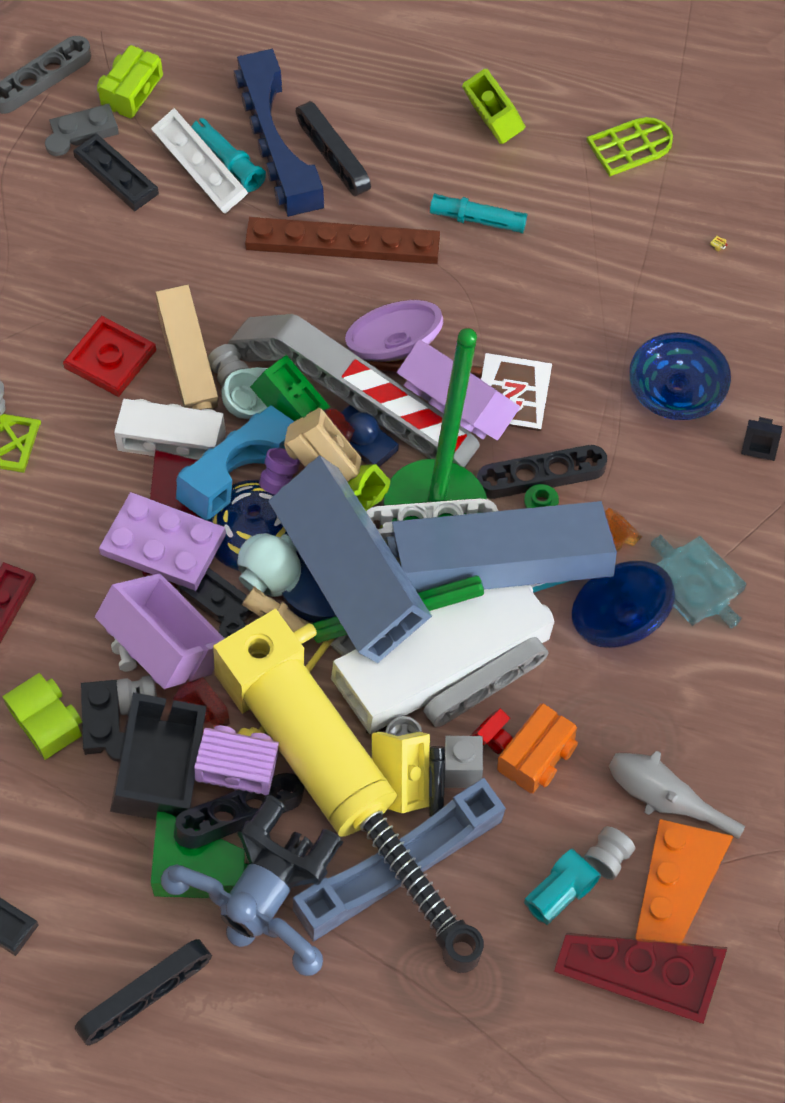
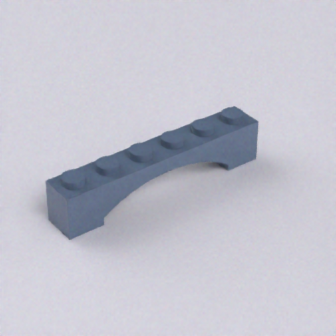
(357, 888)

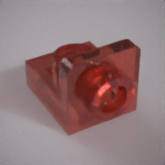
(202, 694)

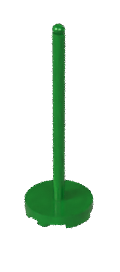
(439, 477)

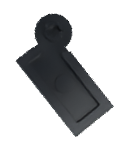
(220, 601)
(101, 718)

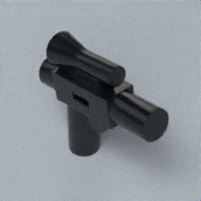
(437, 777)

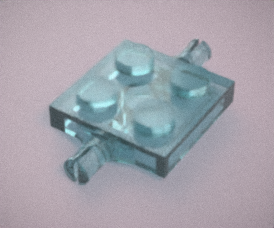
(701, 580)

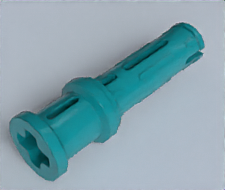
(235, 160)

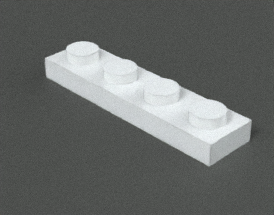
(199, 161)

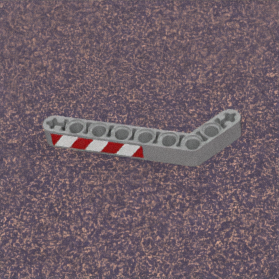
(350, 379)

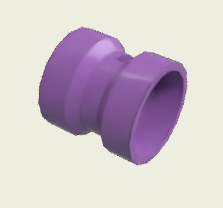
(278, 470)

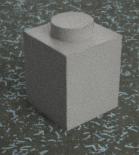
(463, 761)

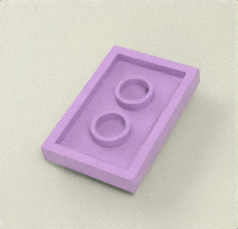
(162, 541)

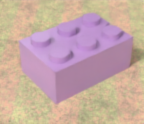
(429, 376)
(160, 630)

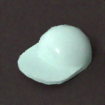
(238, 395)

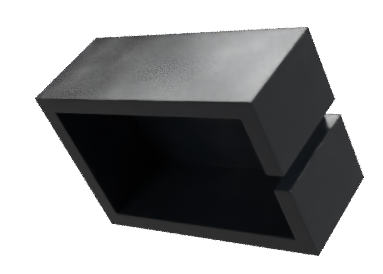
(157, 758)

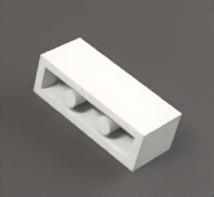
(167, 428)

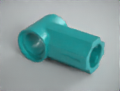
(568, 879)

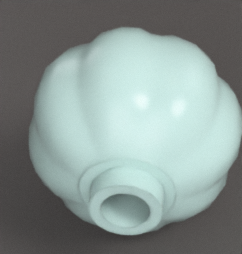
(269, 564)

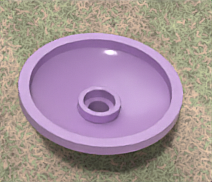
(393, 330)

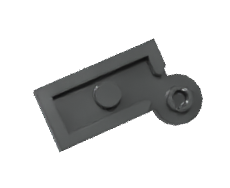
(79, 128)

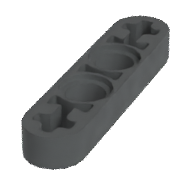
(74, 49)

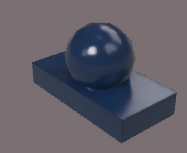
(368, 439)

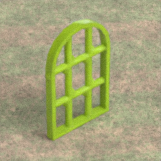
(628, 154)

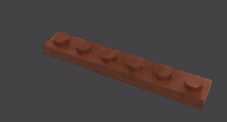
(343, 240)

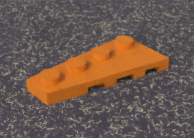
(678, 879)

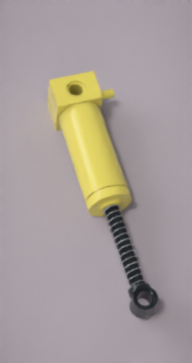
(267, 675)

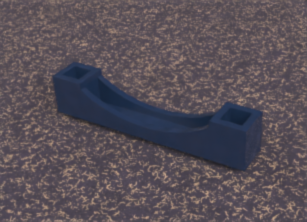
(296, 182)

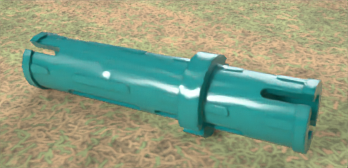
(470, 211)

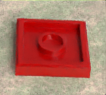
(109, 356)

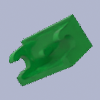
(288, 390)

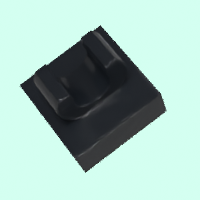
(761, 439)

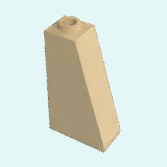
(186, 348)

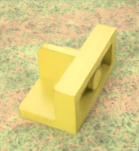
(405, 766)

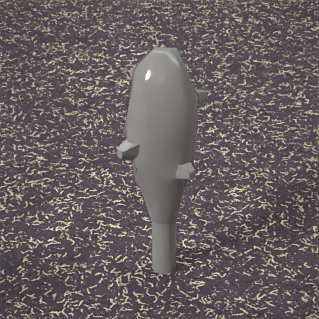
(663, 791)

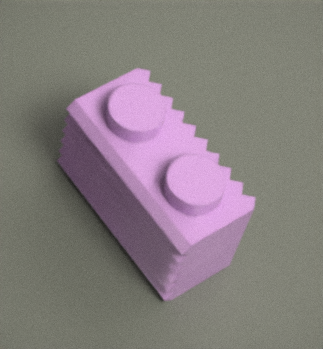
(236, 760)

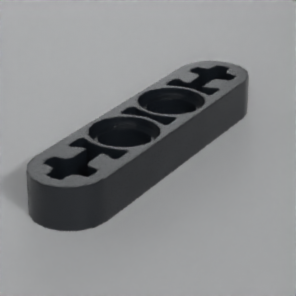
(333, 148)
(539, 465)
(236, 805)
(143, 992)

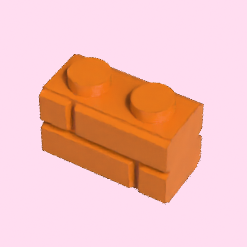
(537, 749)

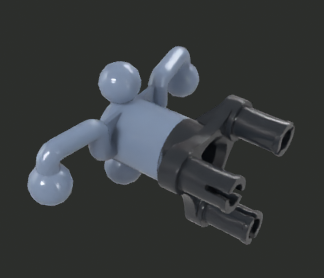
(265, 883)

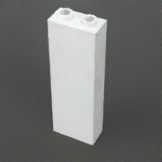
(440, 654)

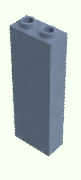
(506, 546)
(349, 559)

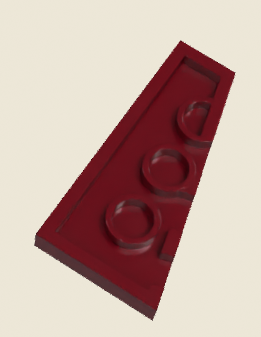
(649, 971)

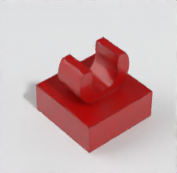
(492, 731)

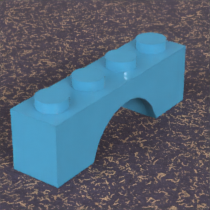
(207, 483)

